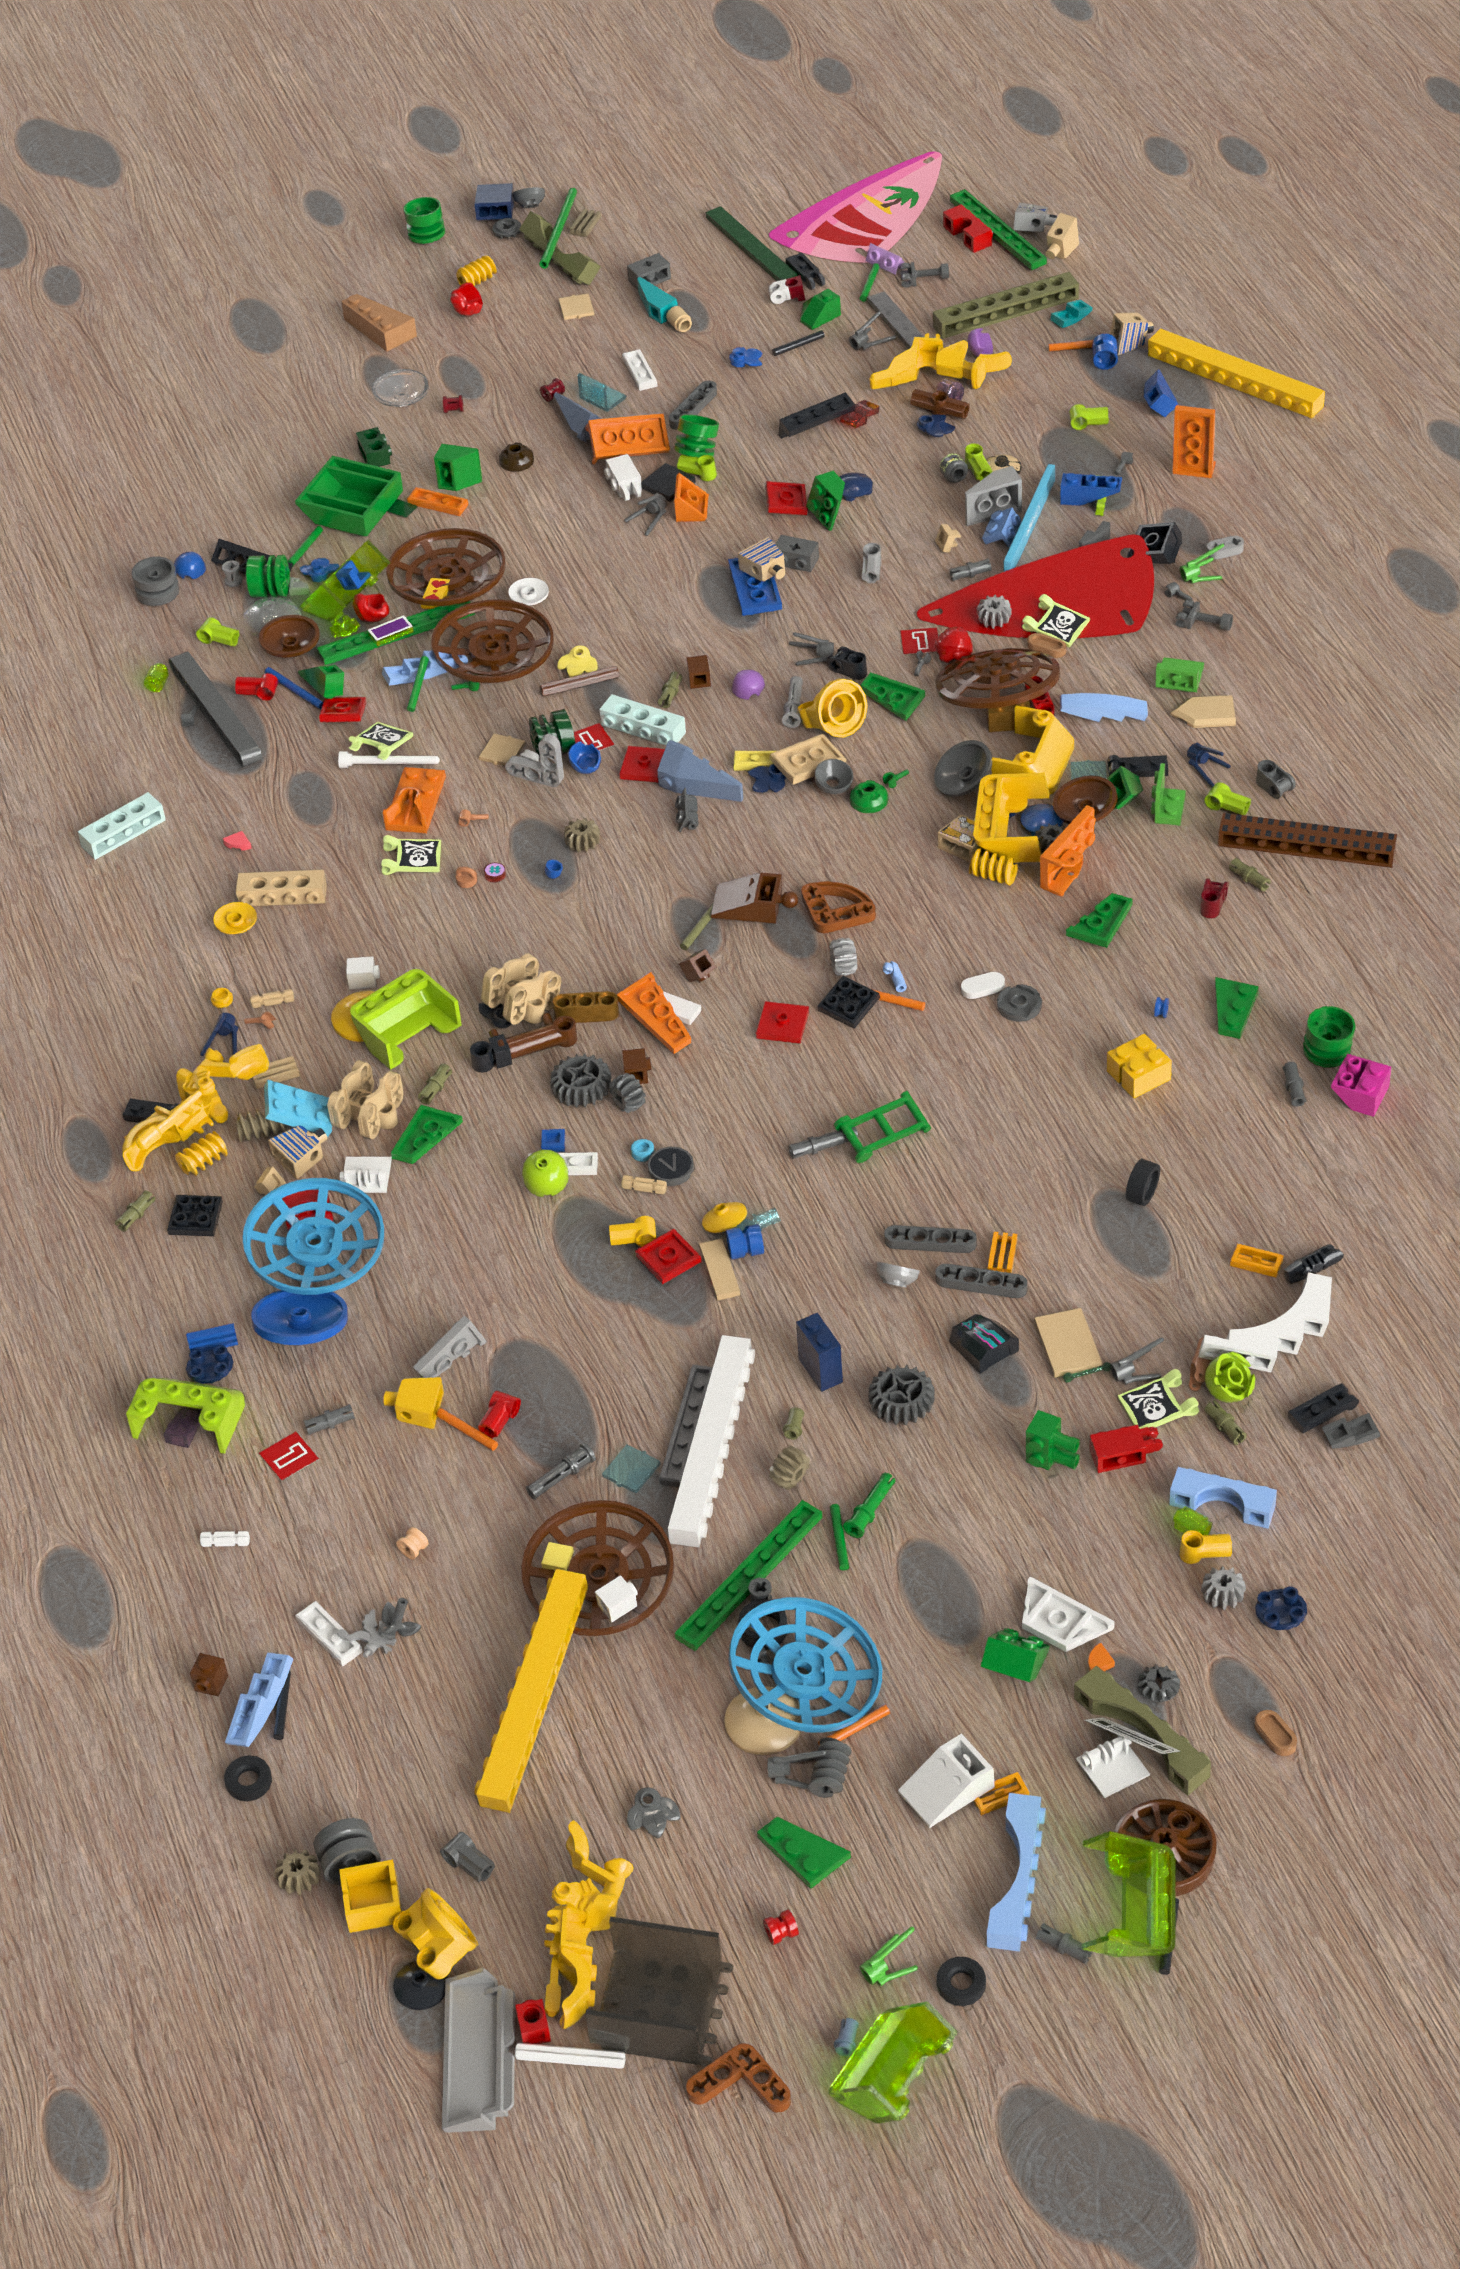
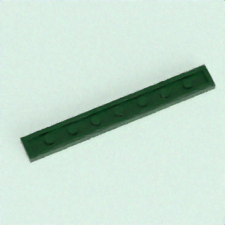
(750, 244)

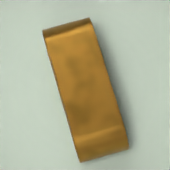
(587, 1006)

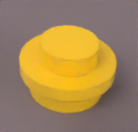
(221, 998)

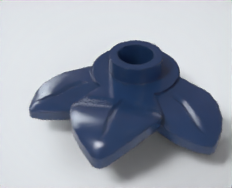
(934, 425)
(767, 779)

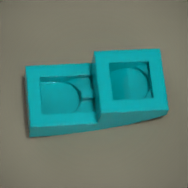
(1072, 314)

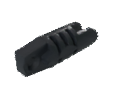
(1312, 1263)

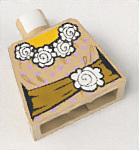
(958, 838)

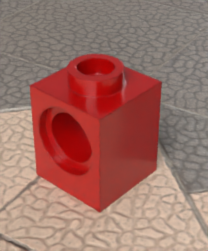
(537, 2031)

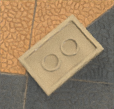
(800, 760)
(1067, 1342)

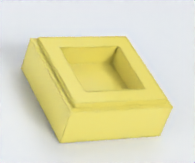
(557, 1556)

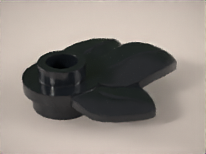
(494, 1014)

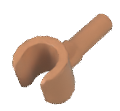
(465, 817)
(265, 1019)

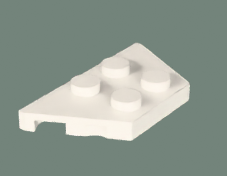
(1061, 1618)

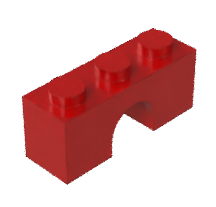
(975, 233)

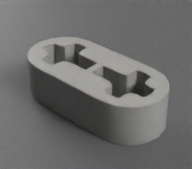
(1232, 546)

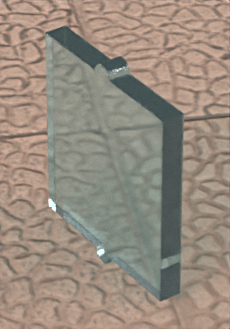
(1088, 768)
(631, 1468)

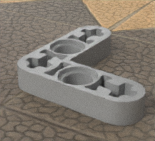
(521, 767)

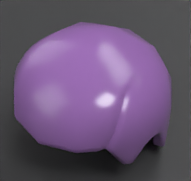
(979, 342)
(748, 683)

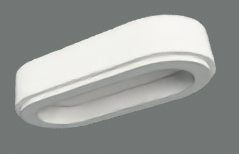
(982, 985)

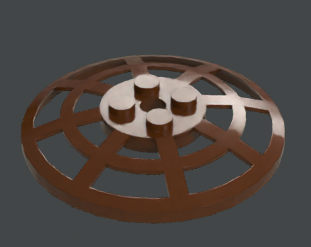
(454, 566)
(481, 643)
(995, 672)
(604, 1558)

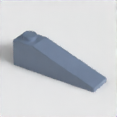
(576, 416)
(684, 770)

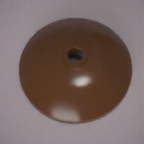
(289, 636)
(1084, 791)

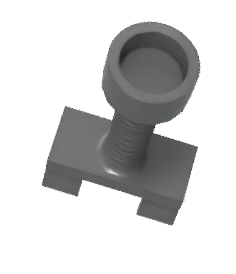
(942, 271)
(1193, 613)

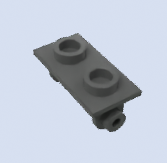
(687, 811)

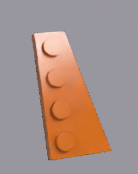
(650, 1007)

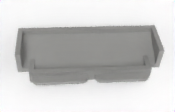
(476, 2052)

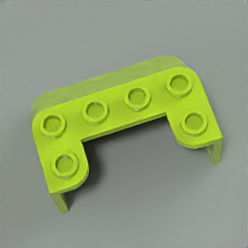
(402, 1011)
(219, 1405)

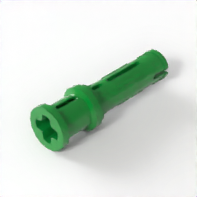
(864, 1512)

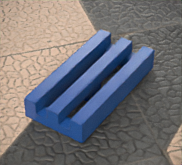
(212, 1337)

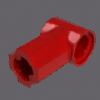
(262, 687)
(501, 1408)

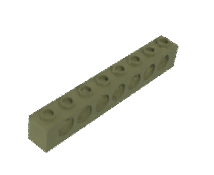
(1005, 305)

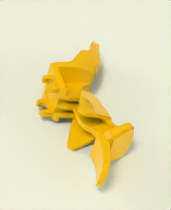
(945, 361)

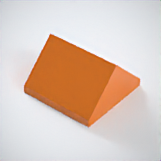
(690, 501)

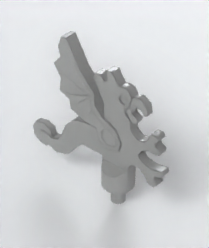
(369, 1635)

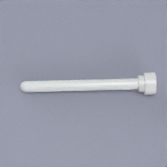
(347, 759)

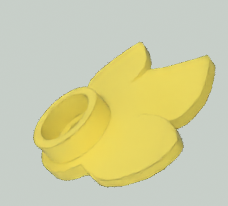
(577, 664)

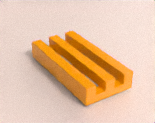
(1004, 1239)
(1255, 1263)
(1002, 1794)

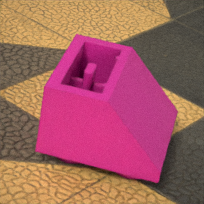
(1362, 1084)

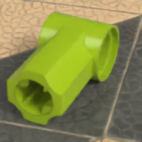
(1082, 416)
(976, 461)
(700, 466)
(212, 630)
(1222, 797)

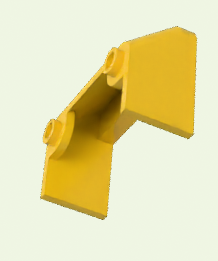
(1051, 753)
(996, 799)

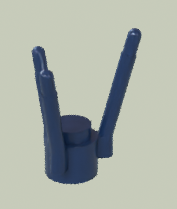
(1199, 755)
(224, 1026)

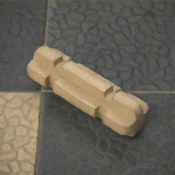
(272, 998)
(644, 1184)

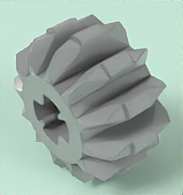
(994, 611)
(843, 956)
(1223, 1587)

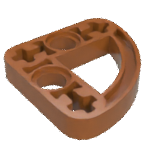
(832, 917)

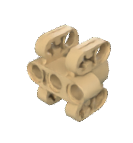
(521, 990)
(360, 1103)

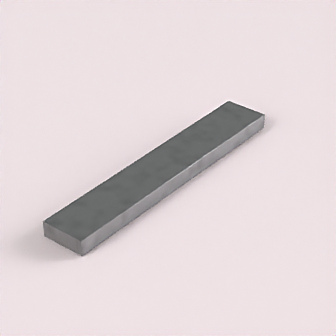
(894, 318)
(685, 1426)

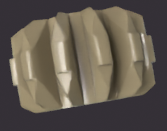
(582, 835)
(789, 1467)
(297, 1872)

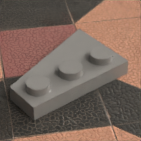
(452, 1345)

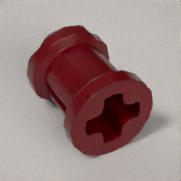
(548, 388)
(453, 404)

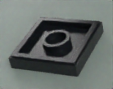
(664, 481)

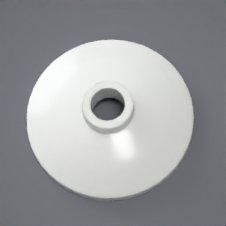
(528, 591)

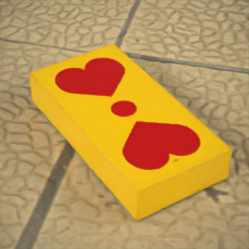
(435, 590)

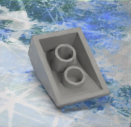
(995, 492)

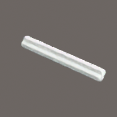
(570, 2055)

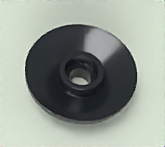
(418, 1994)

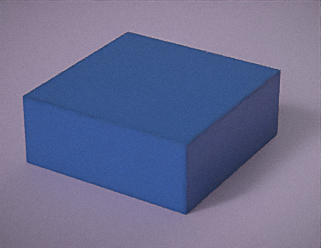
(553, 1140)

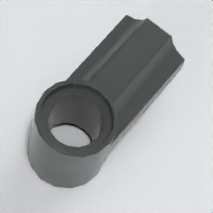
(463, 1853)

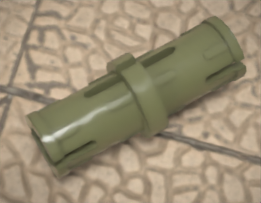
(670, 689)
(1249, 874)
(434, 1084)
(135, 1211)
(1225, 1422)

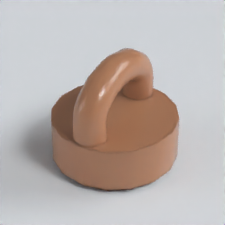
(466, 877)

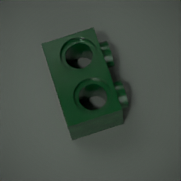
(374, 447)

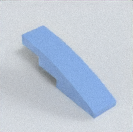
(407, 672)
(1094, 706)
(259, 1701)

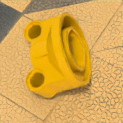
(847, 710)
(436, 1933)

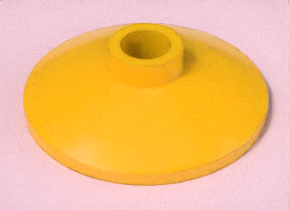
(235, 918)
(724, 1217)

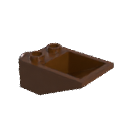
(752, 898)

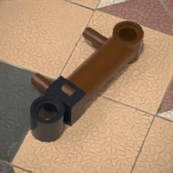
(502, 1050)

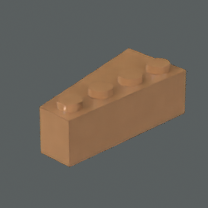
(378, 322)

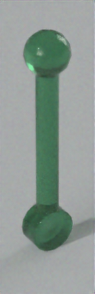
(1068, 1377)

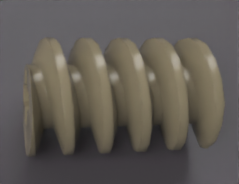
(256, 1125)

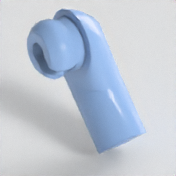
(896, 975)

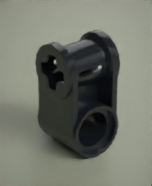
(849, 663)

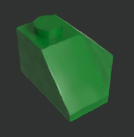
(820, 309)
(1127, 786)

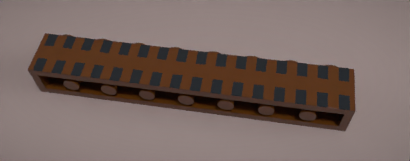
(1307, 840)

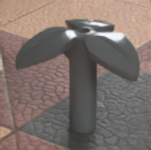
(393, 1617)

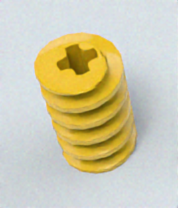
(476, 271)
(993, 868)
(200, 1153)

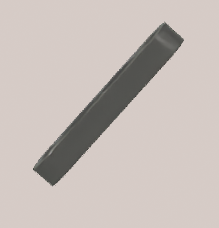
(706, 391)
(930, 1235)
(982, 1277)

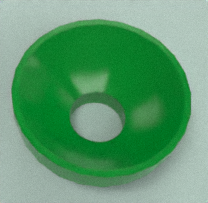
(869, 801)

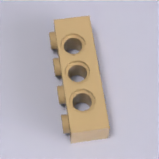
(282, 887)

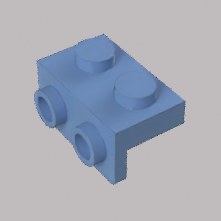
(1002, 526)

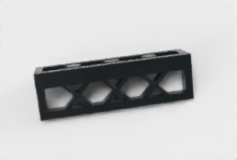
(815, 415)
(237, 550)

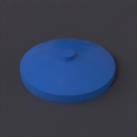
(299, 1318)

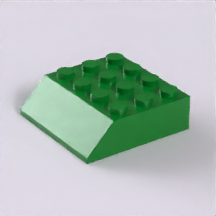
(350, 495)

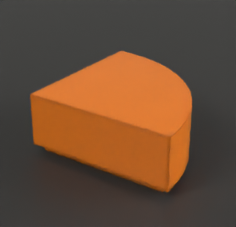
(1100, 1657)

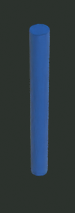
(295, 688)

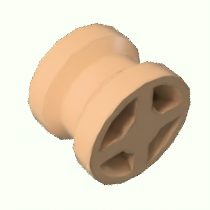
(412, 1543)

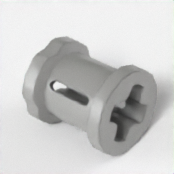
(234, 573)

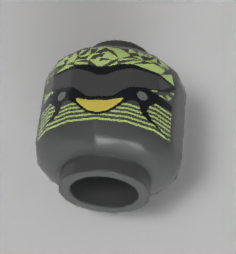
(953, 468)

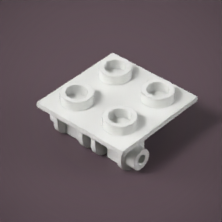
(367, 1173)
(1113, 1766)

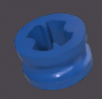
(1161, 1007)

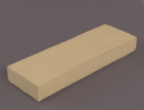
(719, 1269)

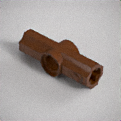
(940, 403)

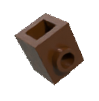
(698, 671)
(698, 966)
(637, 1063)
(209, 1674)

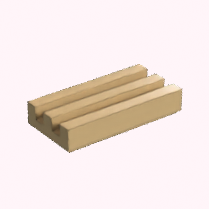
(278, 1071)

